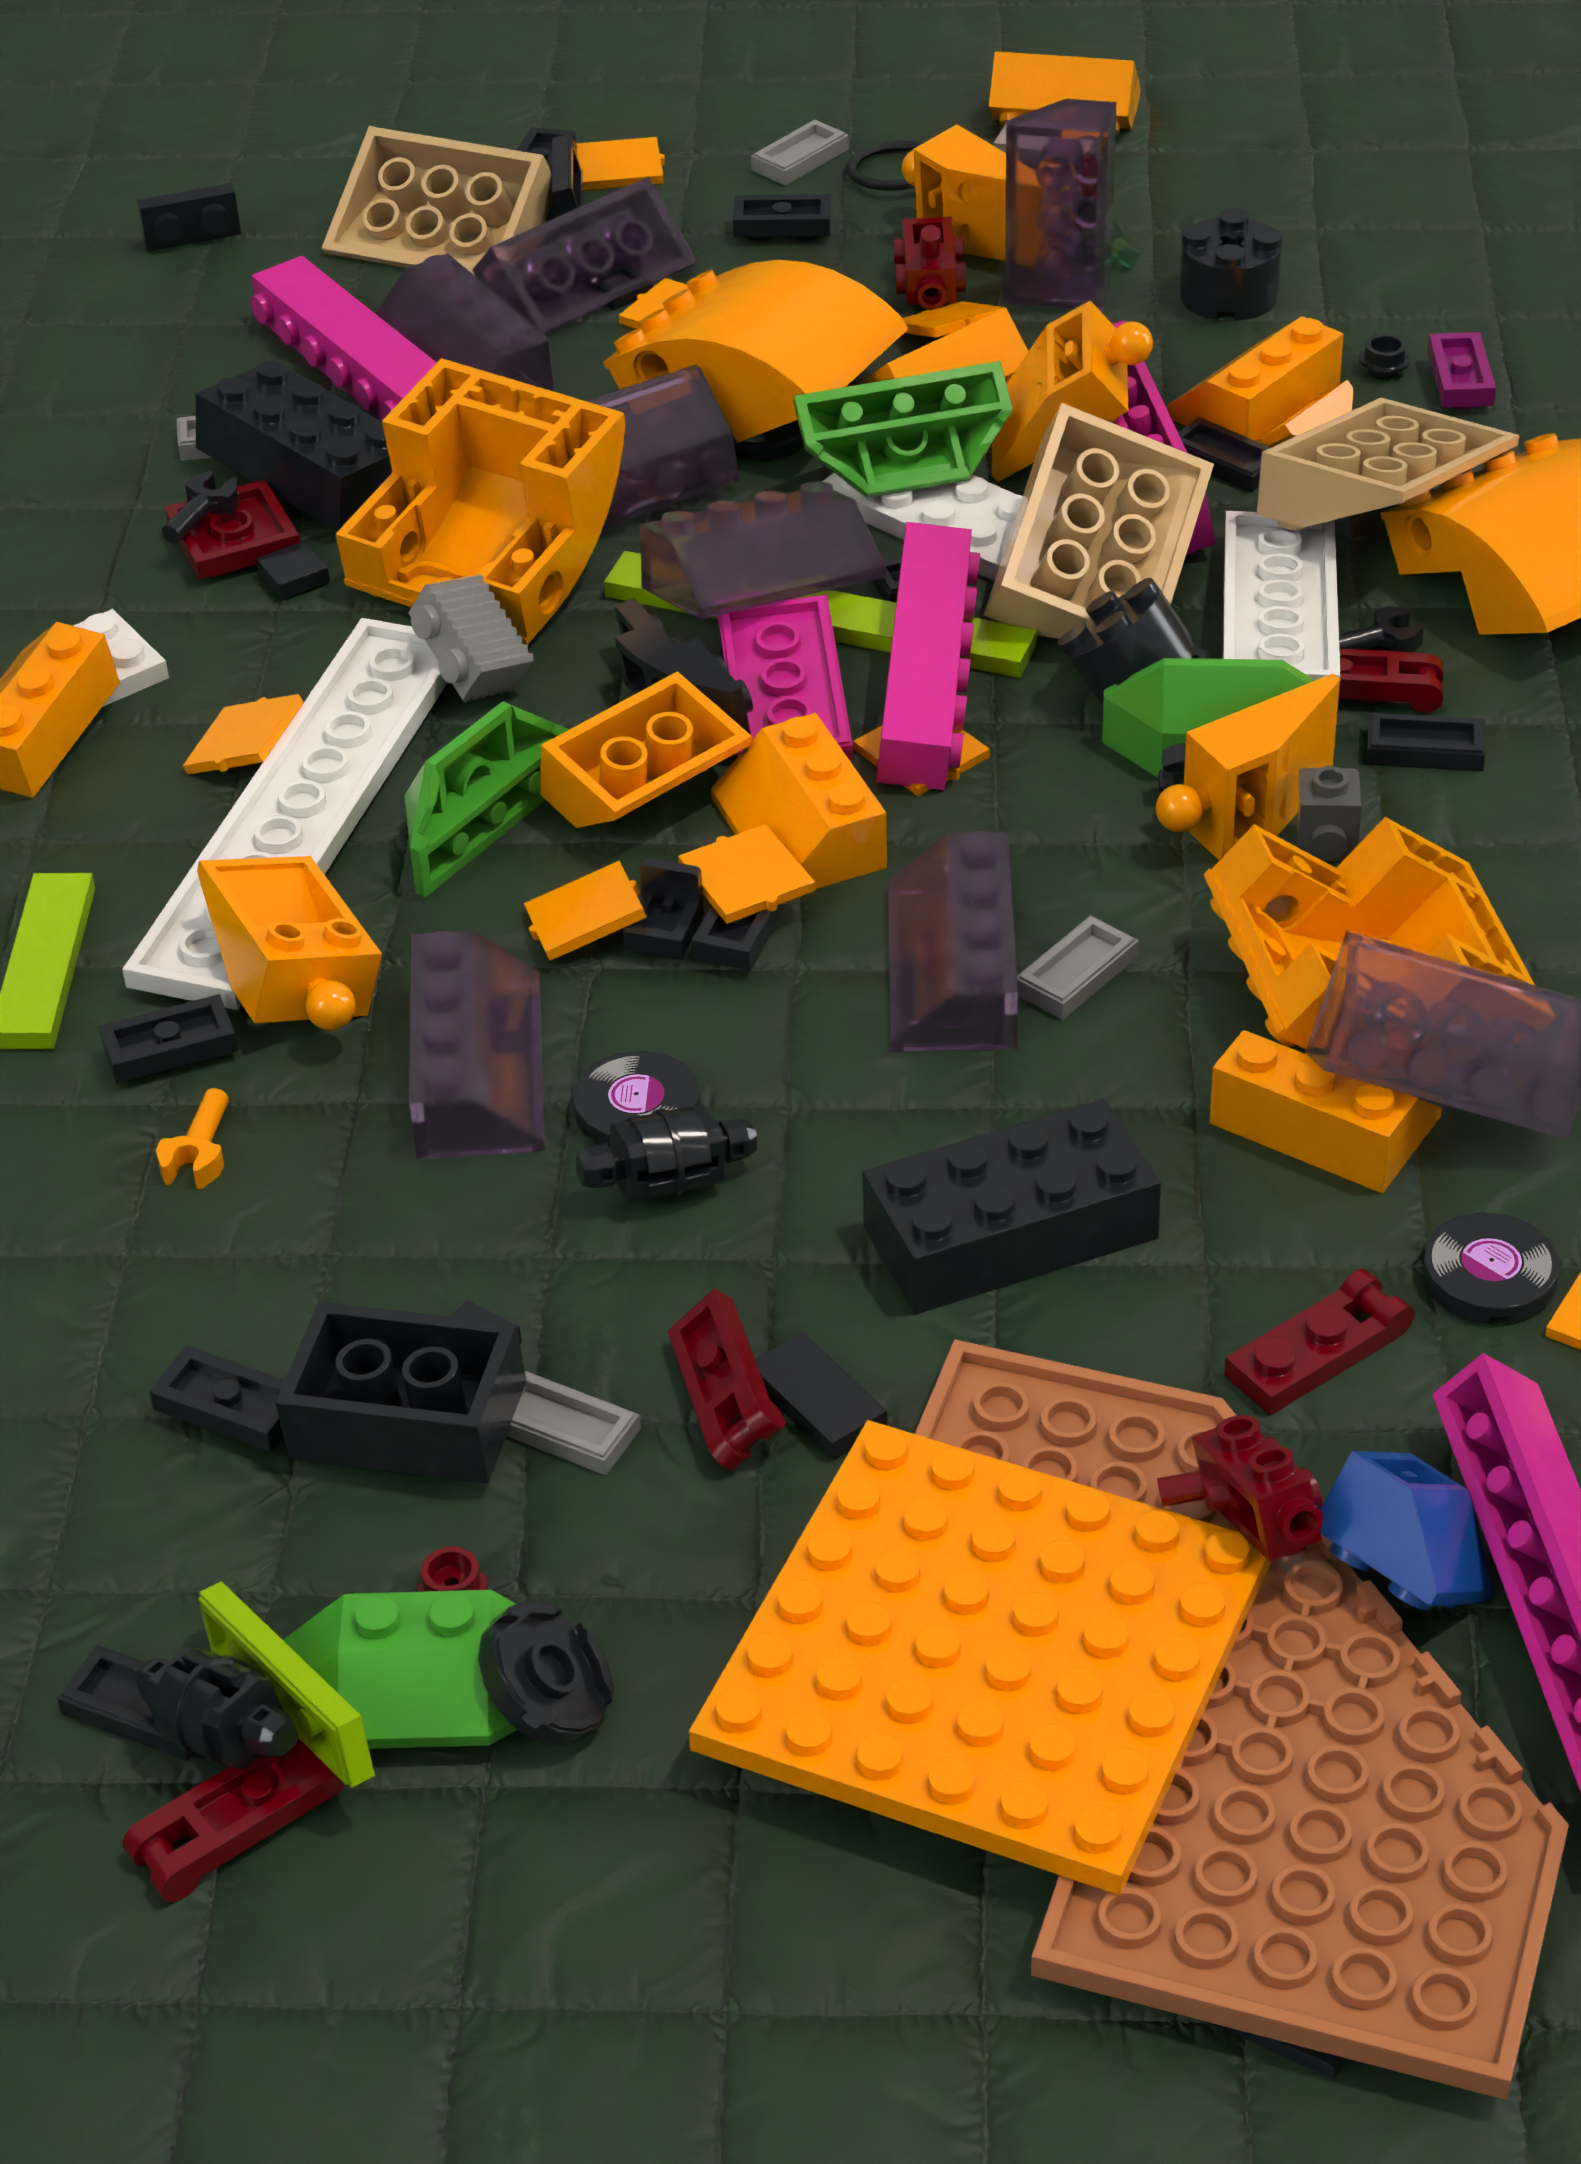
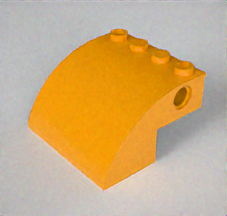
(761, 338)
(488, 486)
(1507, 533)
(1294, 910)

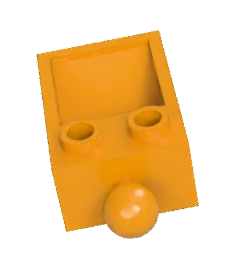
(962, 180)
(1073, 363)
(1249, 766)
(289, 941)

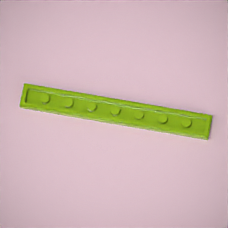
(861, 622)

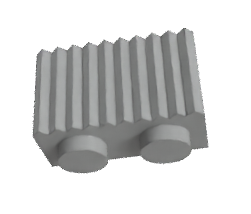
(470, 637)

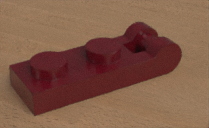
(1392, 677)
(1318, 1343)
(723, 1380)
(227, 1817)

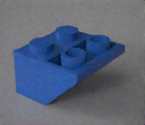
(1409, 1527)

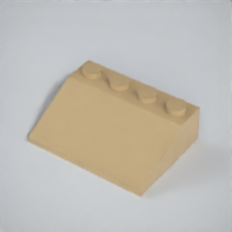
(435, 197)
(1369, 462)
(1095, 521)

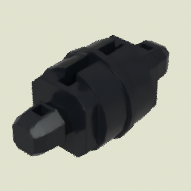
(666, 1153)
(215, 1707)

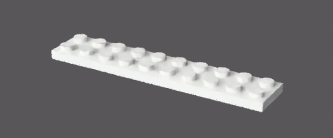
(301, 796)

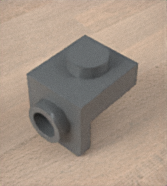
(1328, 812)

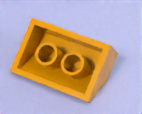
(1036, 80)
(980, 342)
(1267, 380)
(49, 702)
(636, 752)
(809, 798)
(1315, 1114)

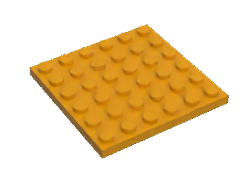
(986, 1654)

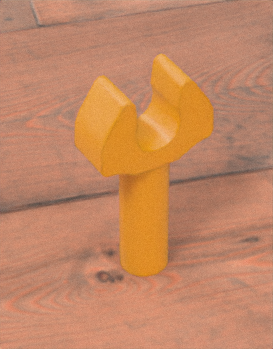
(197, 1144)

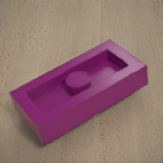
(1461, 370)

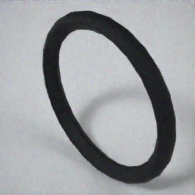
(871, 183)

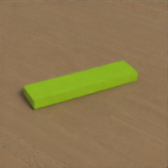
(44, 959)
(318, 1712)

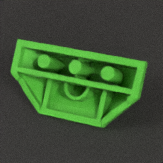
(906, 428)
(1181, 694)
(474, 792)
(409, 1664)

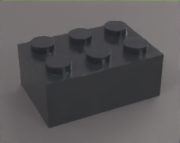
(402, 1392)

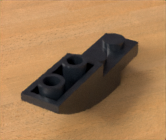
(650, 656)

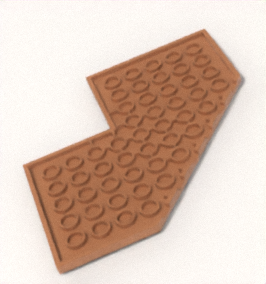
(1341, 1828)

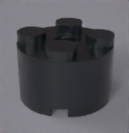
(1230, 266)
(1125, 637)

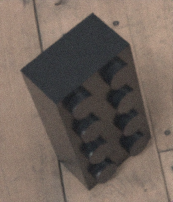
(295, 437)
(1010, 1205)

